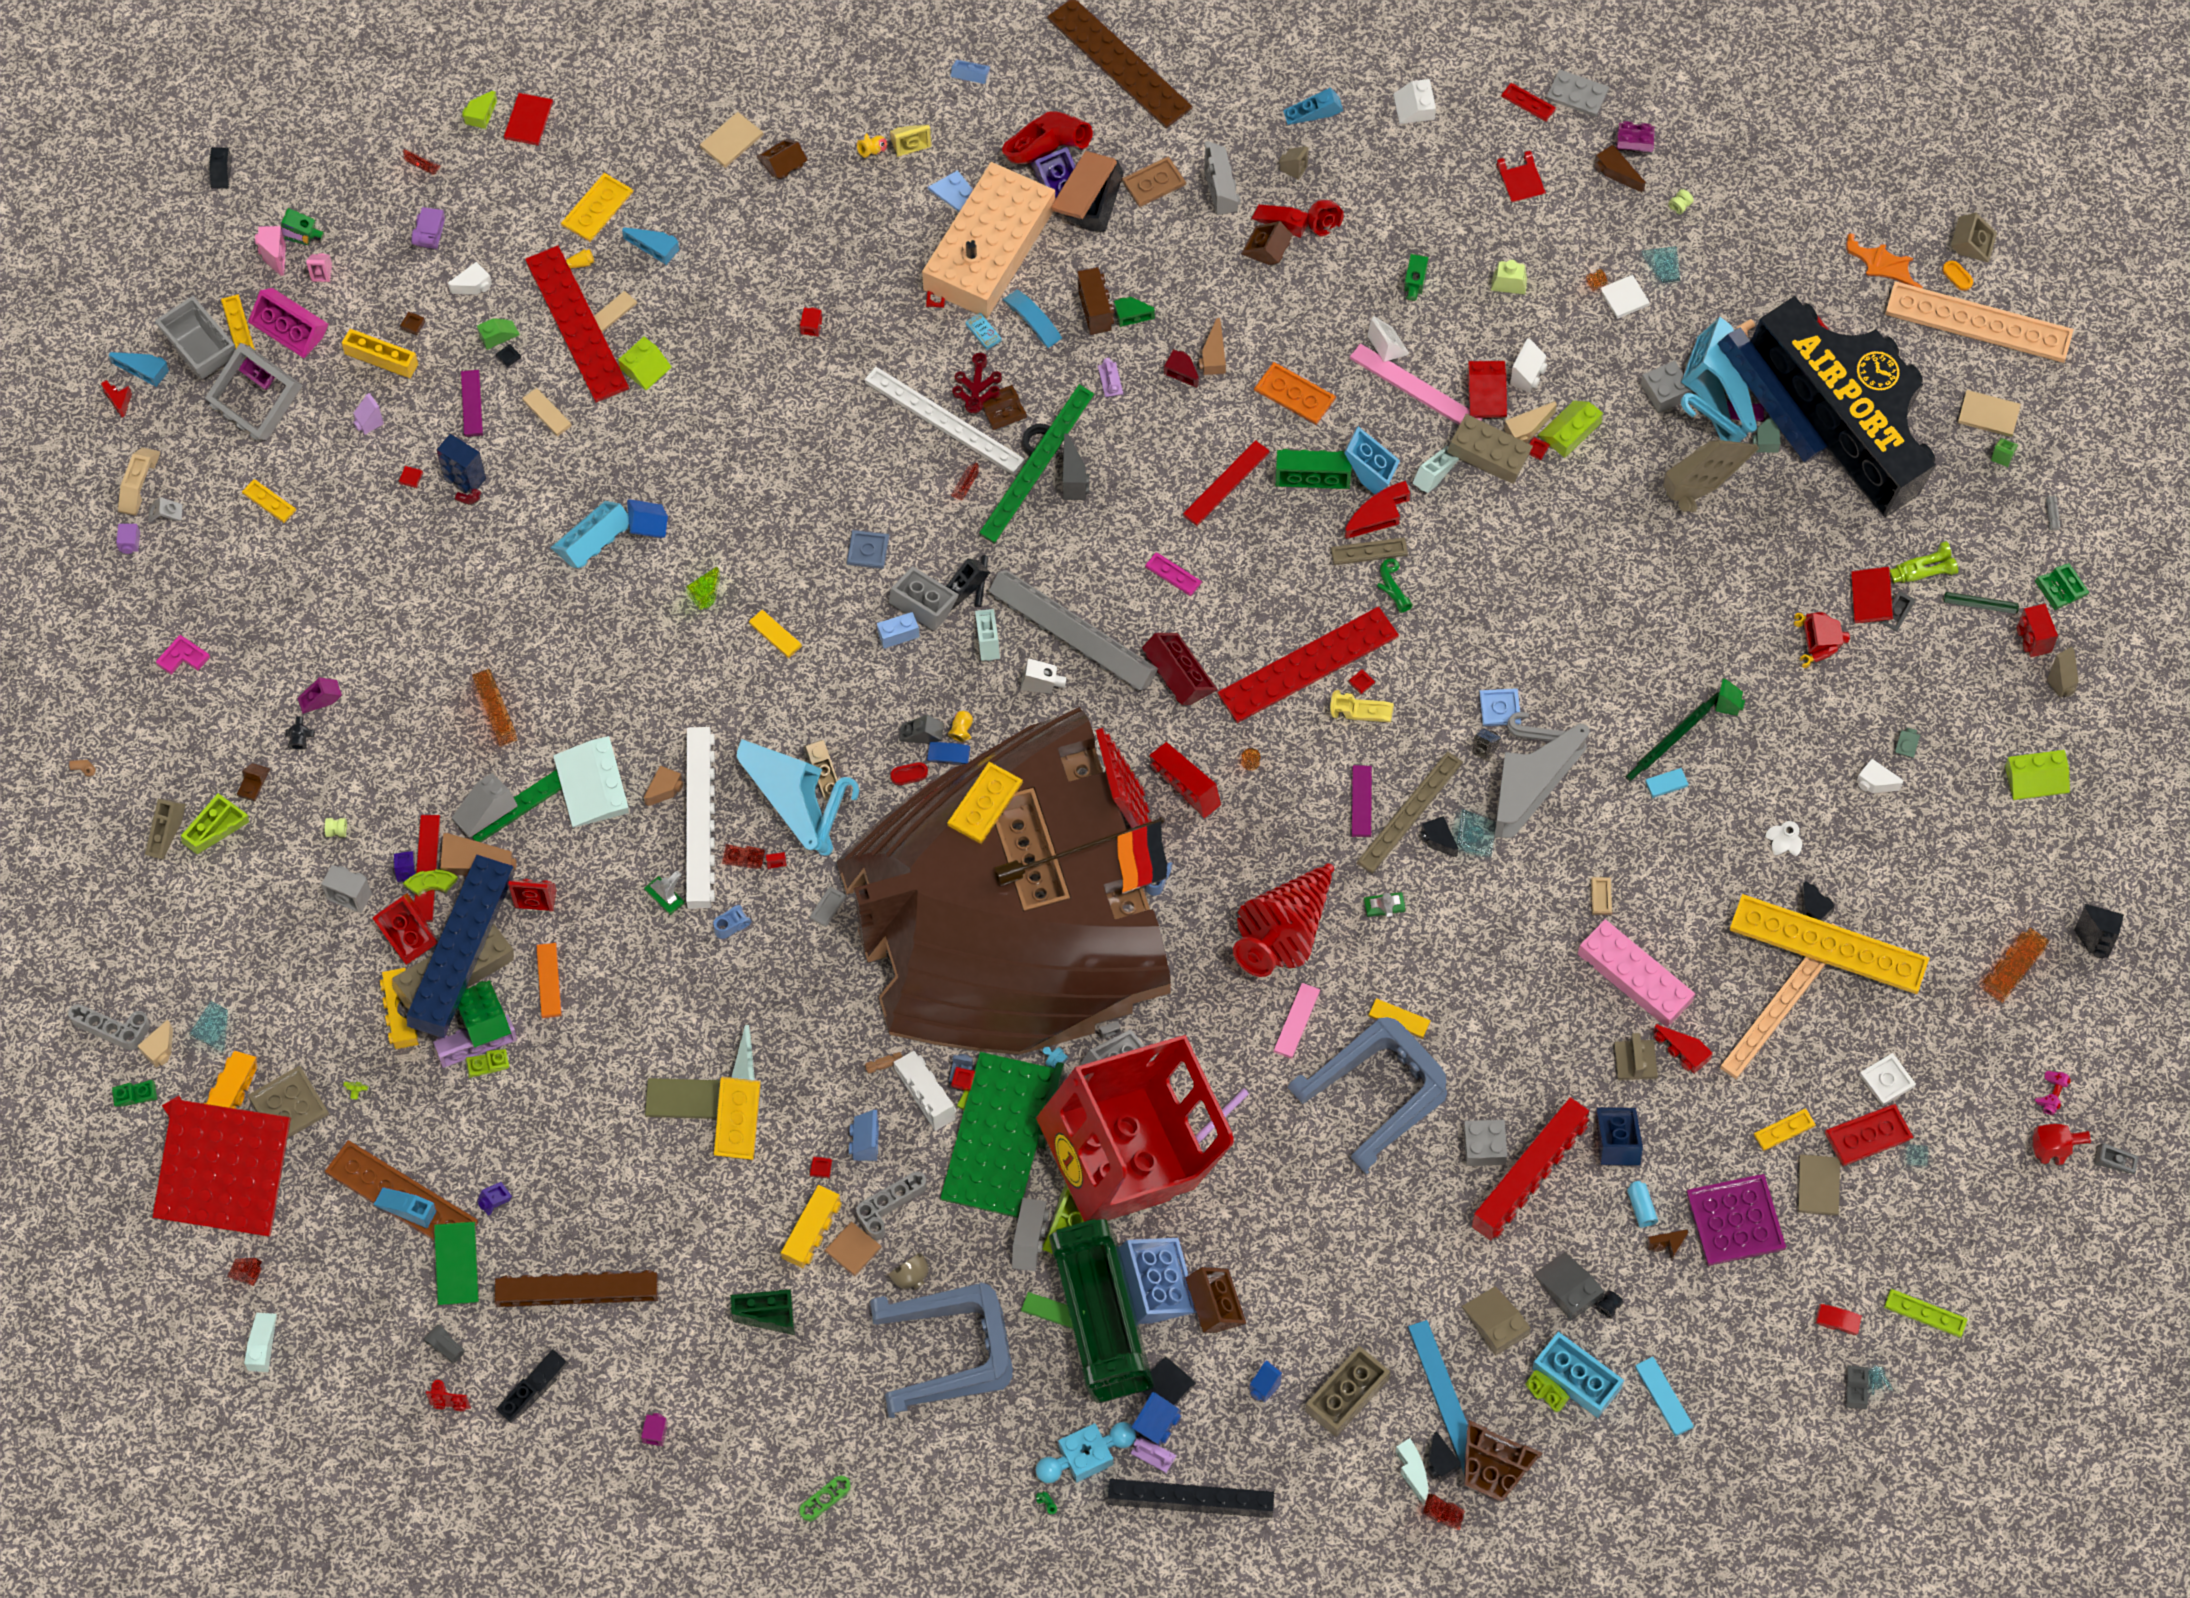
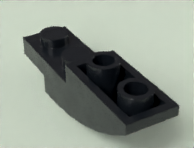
(532, 1387)

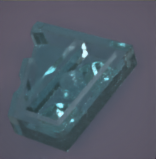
(1664, 263)
(212, 1026)

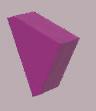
(256, 373)

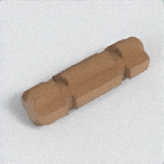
(882, 1063)

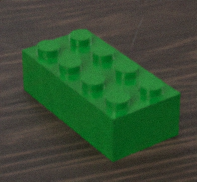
(1312, 469)
(483, 1014)

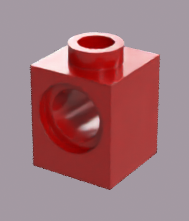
(810, 321)

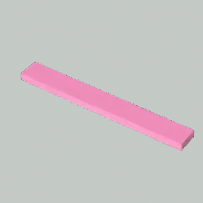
(1410, 384)

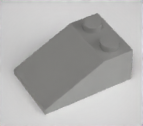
(484, 805)
(1120, 1044)

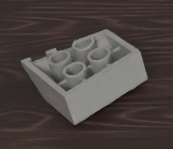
(1219, 179)

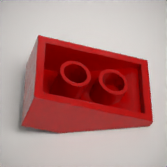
(1487, 389)
(533, 894)
(405, 928)

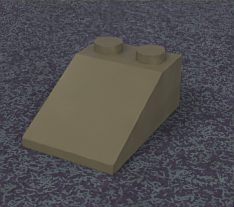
(1497, 1320)

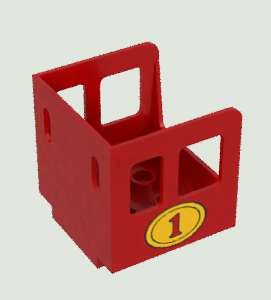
(1126, 1134)

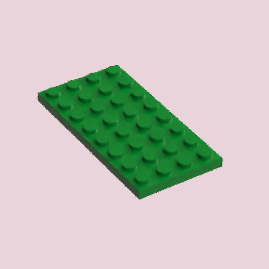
(997, 1135)

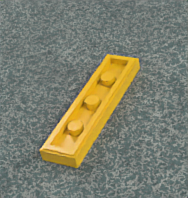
(237, 321)

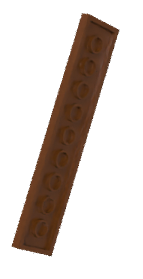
(1119, 62)

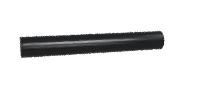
(979, 592)

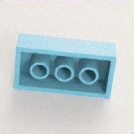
(1579, 1374)

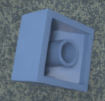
(865, 1137)

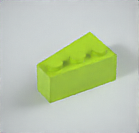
(213, 824)

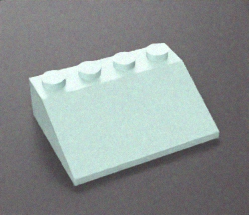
(591, 782)

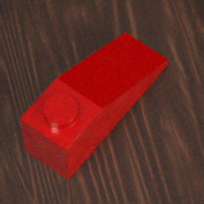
(1290, 217)

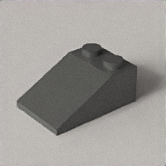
(1075, 479)
(1569, 1285)

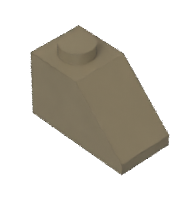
(1294, 161)

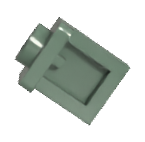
(1908, 742)

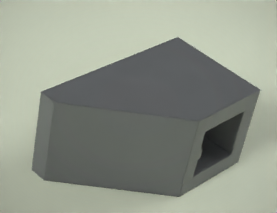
(922, 730)

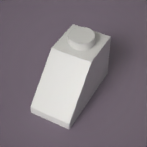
(471, 281)
(1878, 779)

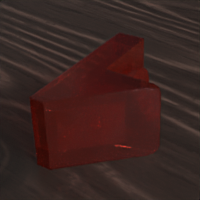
(245, 1270)

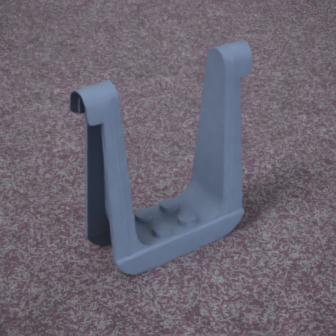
(1383, 1034)
(970, 1299)

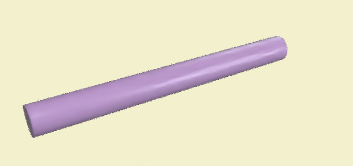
(1226, 1110)

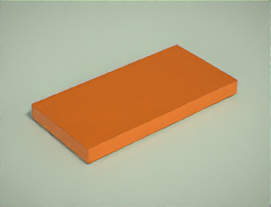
(1295, 393)

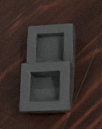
(1857, 1387)

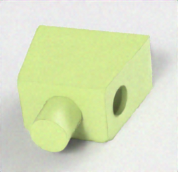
(1510, 277)

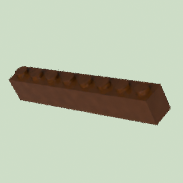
(576, 1289)

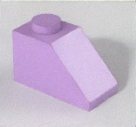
(367, 415)

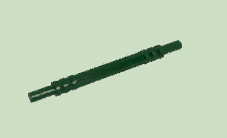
(1672, 737)

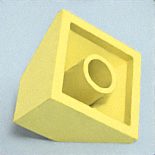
(910, 139)

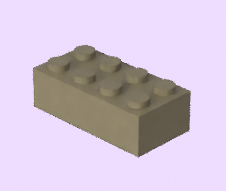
(1489, 449)
(1347, 1391)

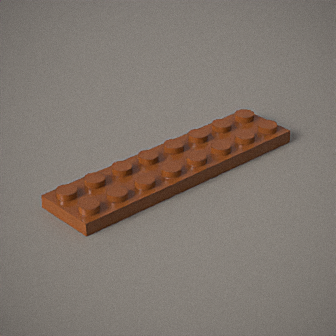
(368, 1176)

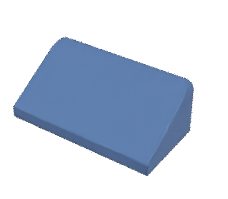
(970, 71)

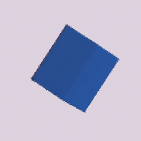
(647, 518)

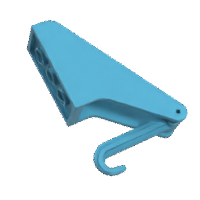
(1707, 375)
(791, 790)

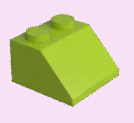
(644, 363)

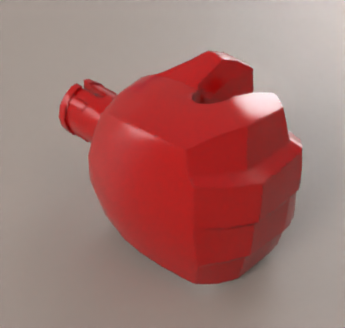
(2056, 1142)

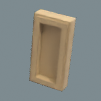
(1601, 896)

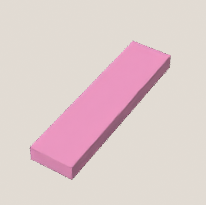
(1296, 1020)

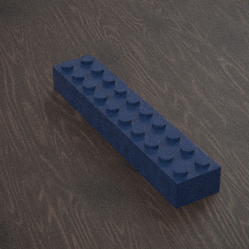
(460, 946)

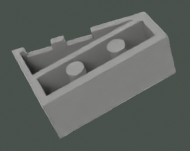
(1029, 1233)

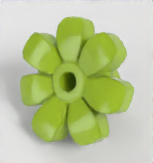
(355, 1088)

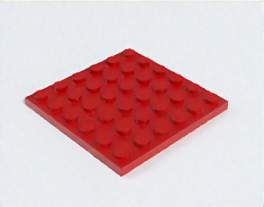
(221, 1167)

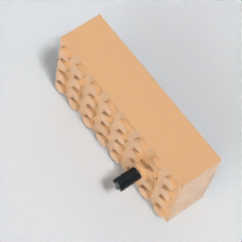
(988, 240)

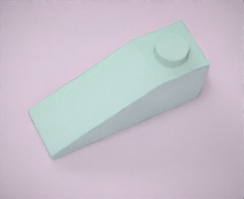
(1434, 470)
(987, 635)
(260, 1342)

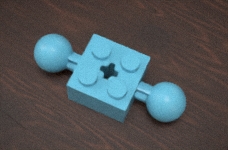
(1080, 1464)

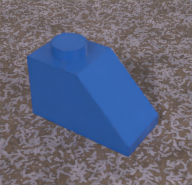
(1265, 1382)

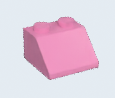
(272, 247)

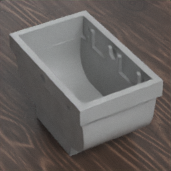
(196, 337)

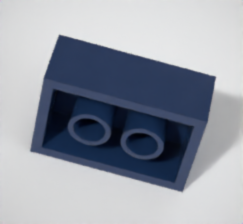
(461, 464)

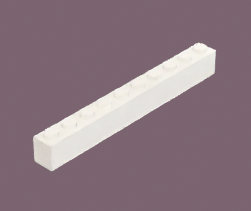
(699, 818)

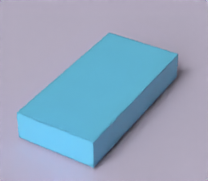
(1666, 783)

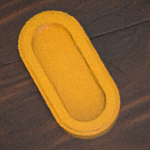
(1958, 275)

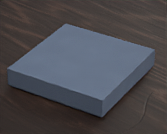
(868, 549)

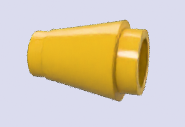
(581, 259)

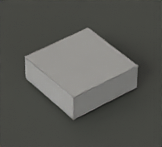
(1109, 1030)

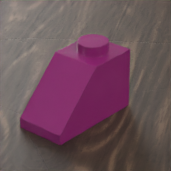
(319, 695)

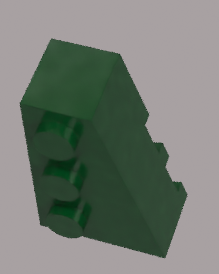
(765, 1310)

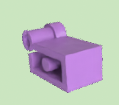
(429, 228)

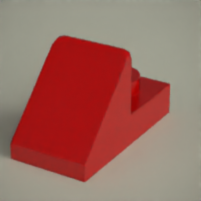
(119, 399)

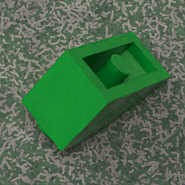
(1132, 311)
(1729, 699)

